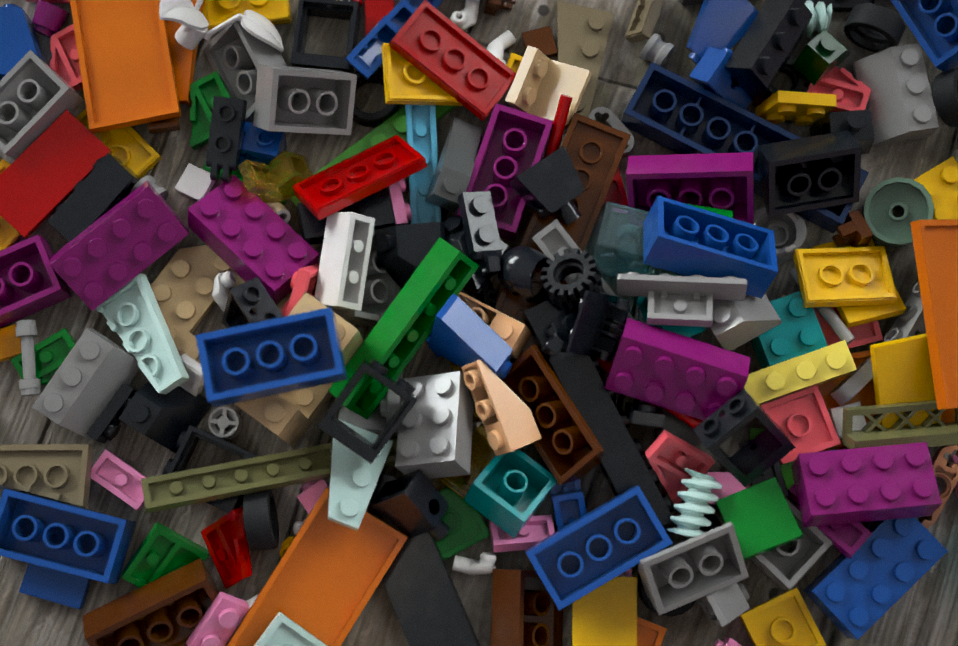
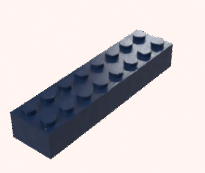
(700, 122)

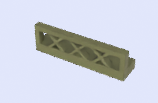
(934, 434)

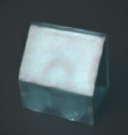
(621, 241)

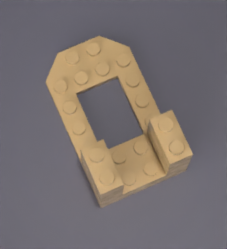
(186, 298)

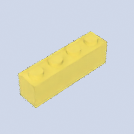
(800, 373)

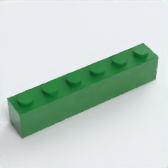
(406, 323)

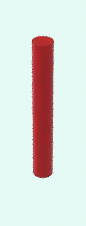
(558, 124)

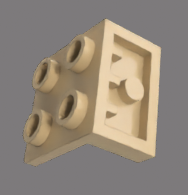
(542, 82)

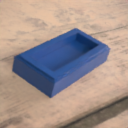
(55, 586)

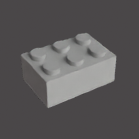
(304, 100)
(437, 428)

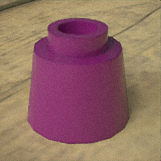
(48, 18)

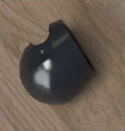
(517, 271)

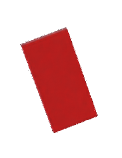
(453, 60)
(48, 173)
(359, 177)

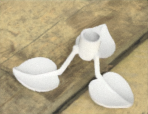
(195, 24)

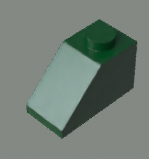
(820, 57)

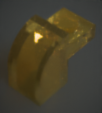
(275, 180)
(480, 457)

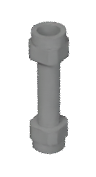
(27, 331)

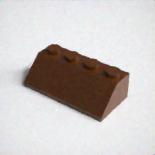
(566, 438)
(523, 611)
(156, 613)

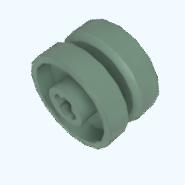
(890, 195)

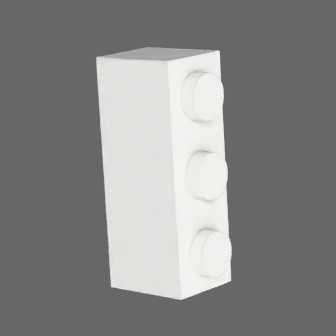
(344, 260)

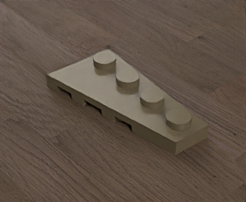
(582, 43)
(48, 470)

